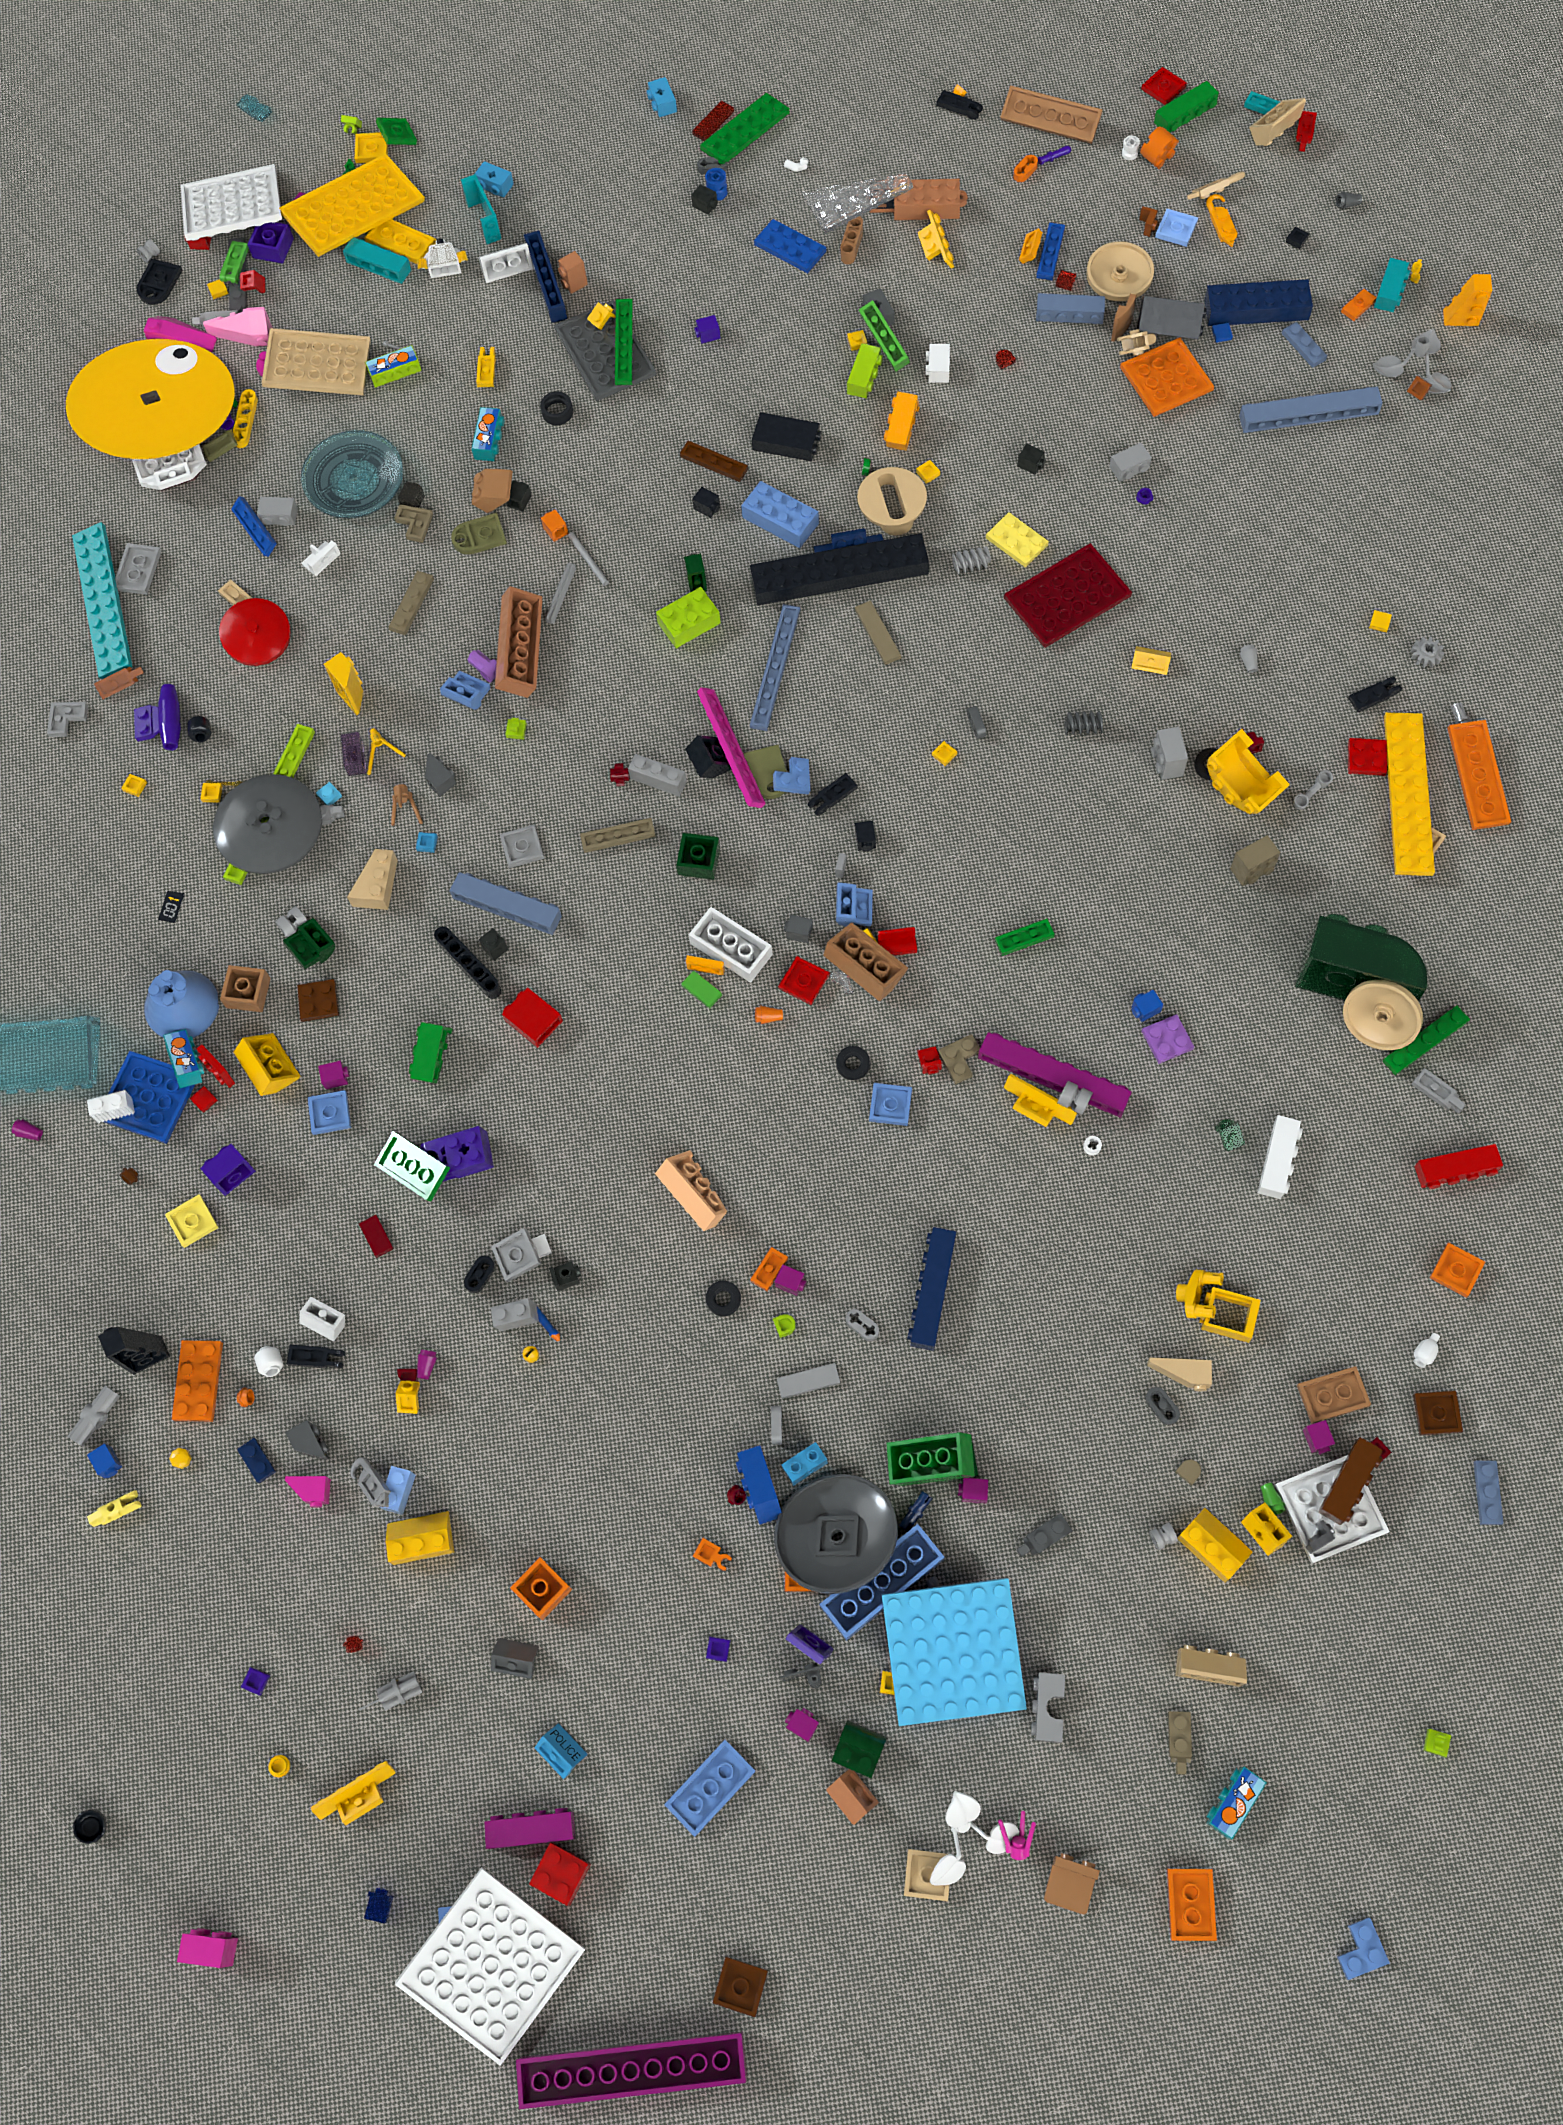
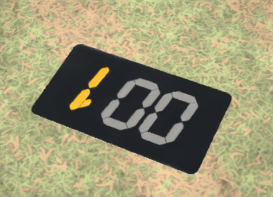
(171, 906)

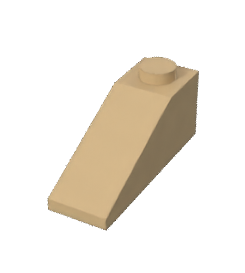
(1188, 1372)

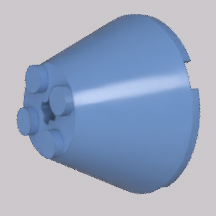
(181, 1002)

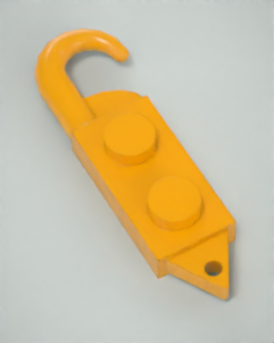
(1221, 220)

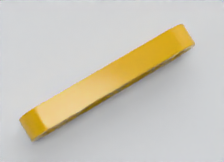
(245, 418)

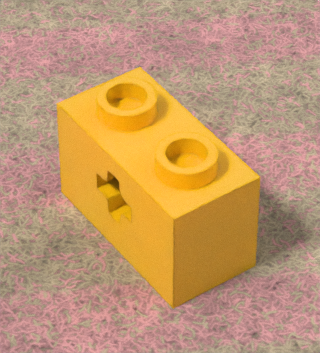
(1266, 1529)

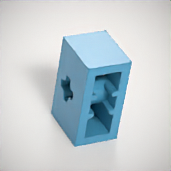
(662, 97)
(494, 179)
(804, 1463)

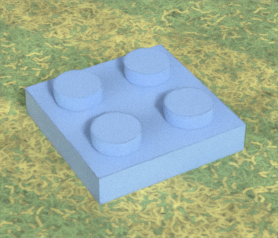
(1176, 227)

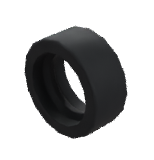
(559, 418)

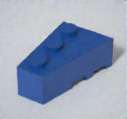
(759, 1483)

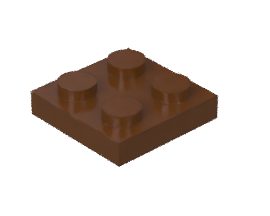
(318, 1000)
(1437, 1413)
(740, 1986)

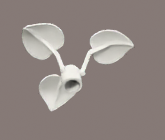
(959, 1816)

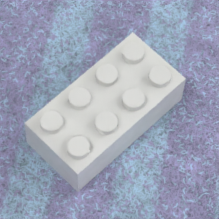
(731, 944)

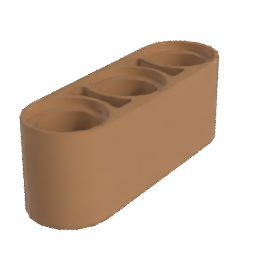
(851, 240)

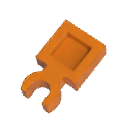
(709, 1553)

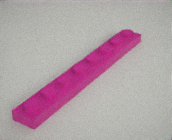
(731, 748)

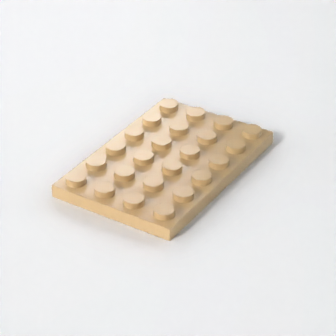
(316, 361)

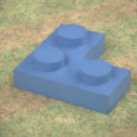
(797, 780)
(1369, 1951)

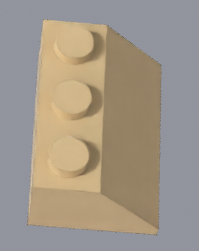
(1276, 121)
(1211, 1666)

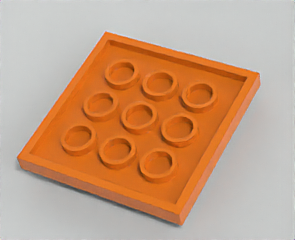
(1167, 377)

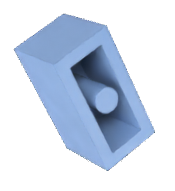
(400, 1485)

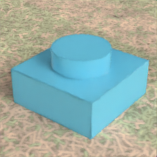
(328, 794)

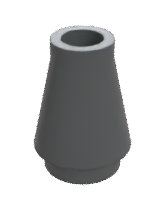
(1346, 199)

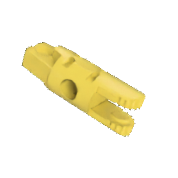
(114, 1509)

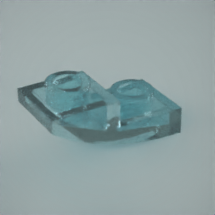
(253, 108)

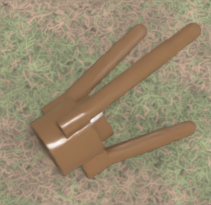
(401, 796)

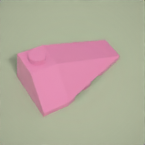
(247, 327)

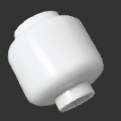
(268, 1361)

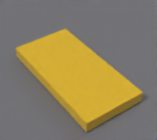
(400, 240)

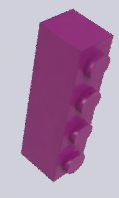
(529, 1830)

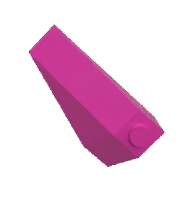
(171, 328)

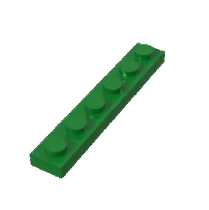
(624, 342)

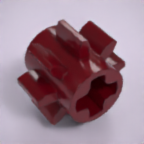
(619, 774)

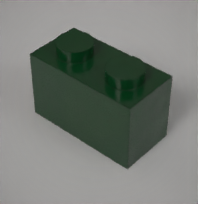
(695, 572)

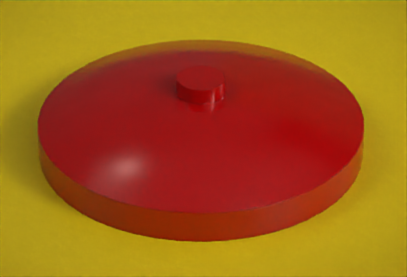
(255, 631)

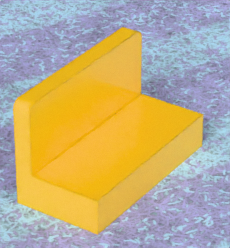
(1151, 660)

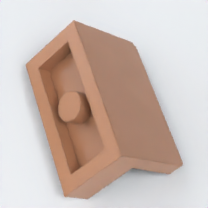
(852, 1796)

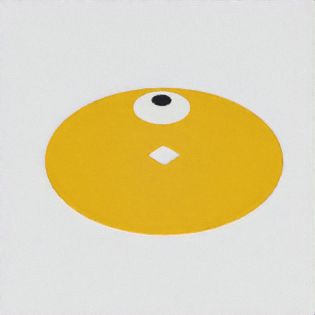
(110, 413)

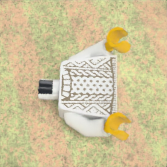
(442, 259)

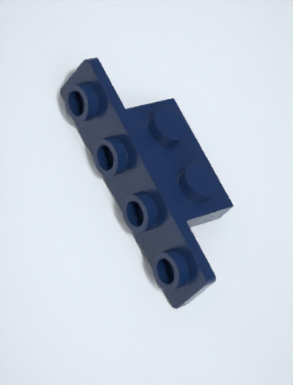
(847, 539)

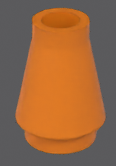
(766, 1014)

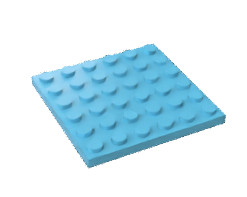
(953, 1652)

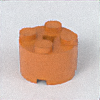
(1159, 147)

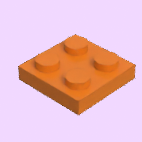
(1457, 1270)

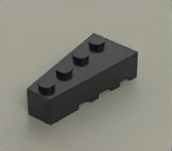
(133, 1348)

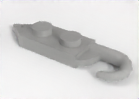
(371, 1483)

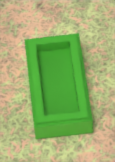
(701, 989)

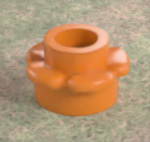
(245, 1397)

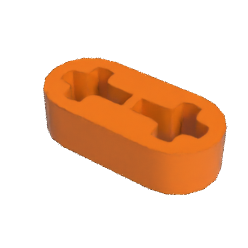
(1028, 170)

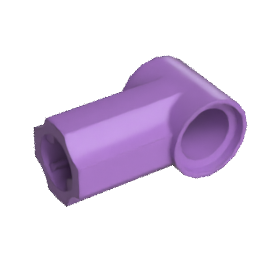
(483, 664)

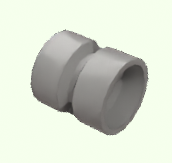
(285, 922)
(1074, 1097)

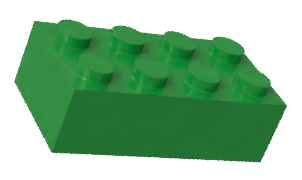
(930, 1459)

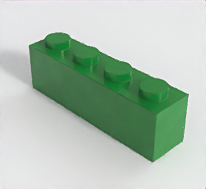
(1186, 107)

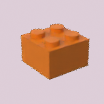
(541, 1588)

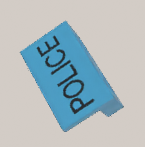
(560, 1750)

